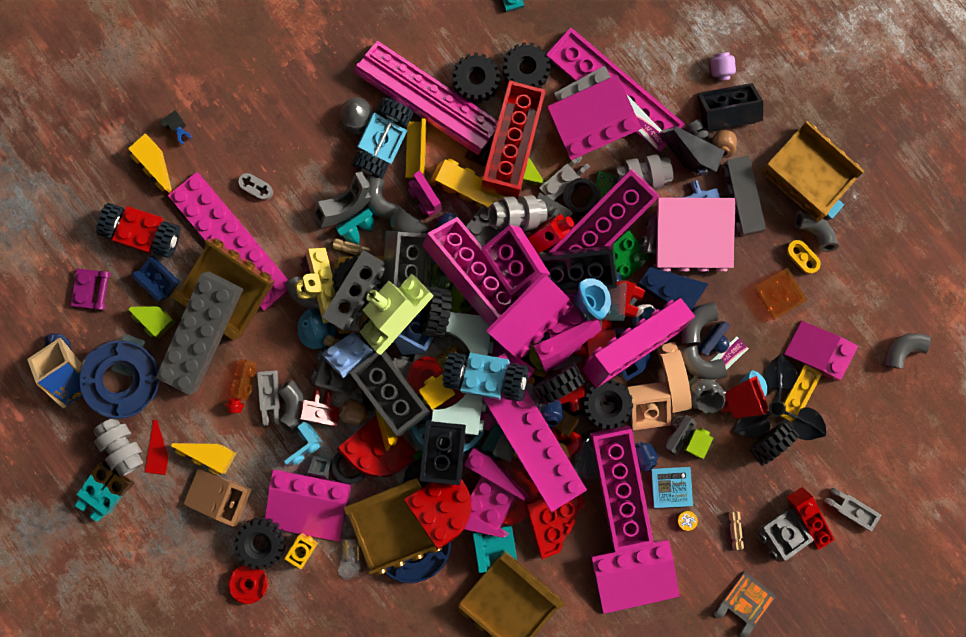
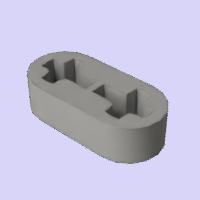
(257, 183)

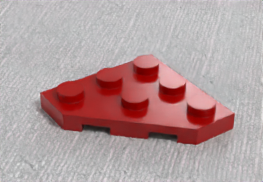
(552, 527)

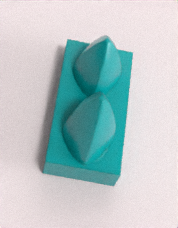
(348, 227)

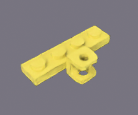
(319, 282)

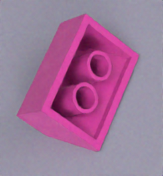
(514, 260)

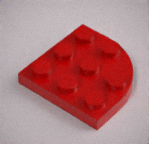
(368, 455)
(441, 511)

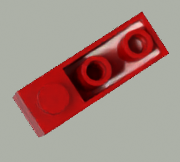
(811, 516)

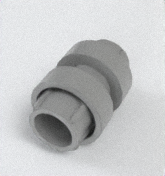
(657, 170)
(524, 213)
(122, 454)

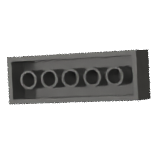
(199, 333)

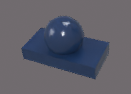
(715, 340)

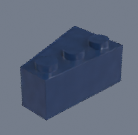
(670, 286)

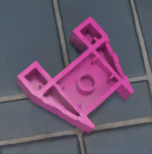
(566, 337)
(492, 494)

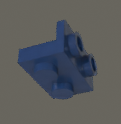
(156, 279)

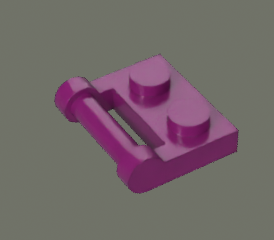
(85, 287)

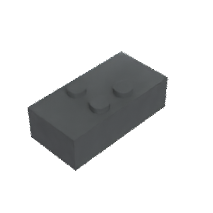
(390, 392)

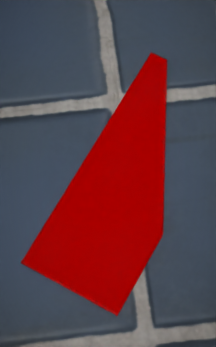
(157, 454)

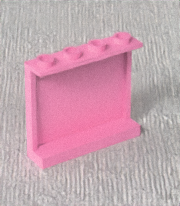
(695, 233)

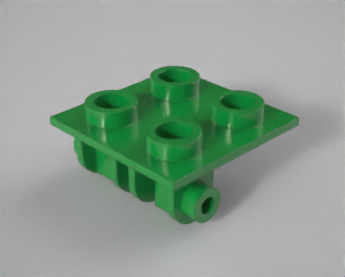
(628, 255)

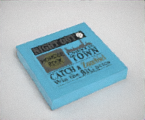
(671, 487)

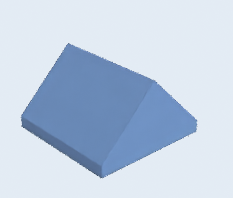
(410, 339)

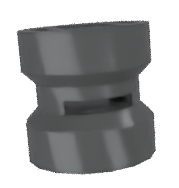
(696, 129)

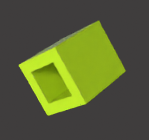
(698, 443)

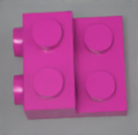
(423, 192)

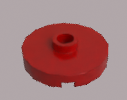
(238, 586)

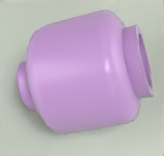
(723, 66)

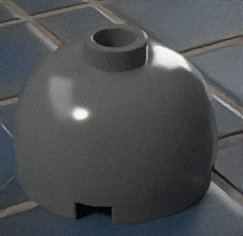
(405, 222)

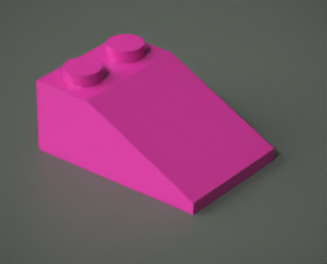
(821, 350)

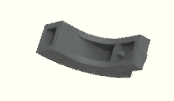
(345, 205)

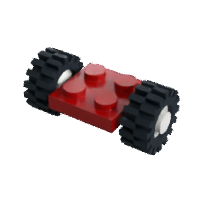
(138, 230)

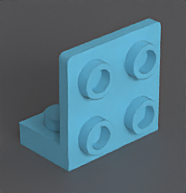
(307, 434)

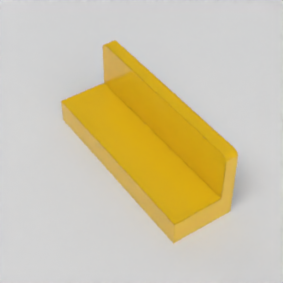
(416, 148)

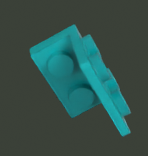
(490, 547)

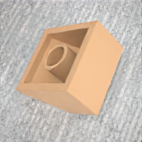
(650, 406)

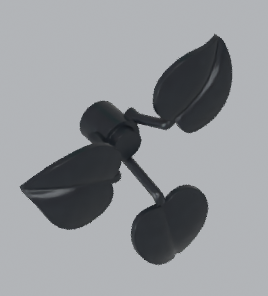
(808, 422)

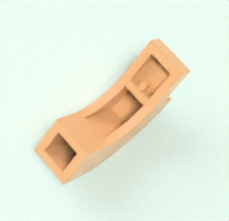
(675, 377)

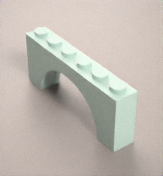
(473, 333)

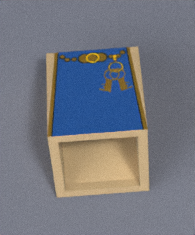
(57, 372)

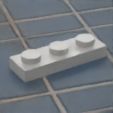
(583, 83)

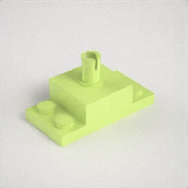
(392, 311)

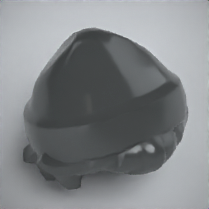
(355, 115)
(707, 396)

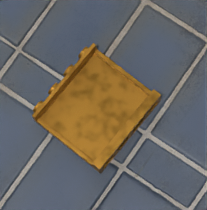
(812, 171)
(231, 267)
(388, 528)
(509, 600)

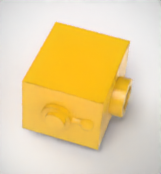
(434, 392)
(294, 553)

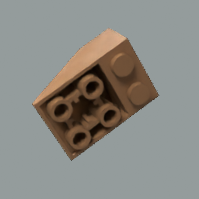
(217, 497)

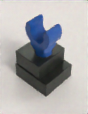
(176, 124)

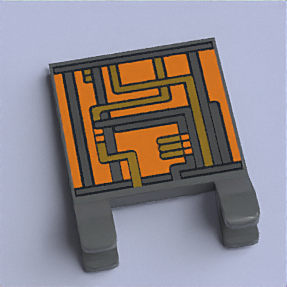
(748, 601)

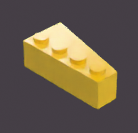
(462, 181)

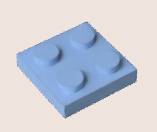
(347, 354)

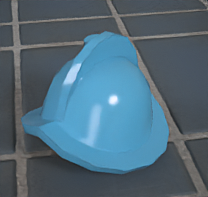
(593, 298)
(313, 330)

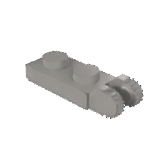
(556, 184)
(268, 396)
(854, 510)

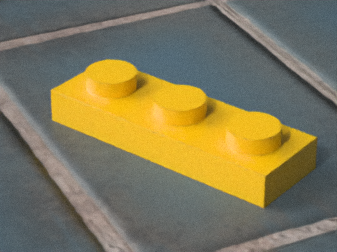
(801, 391)

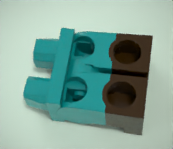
(102, 491)

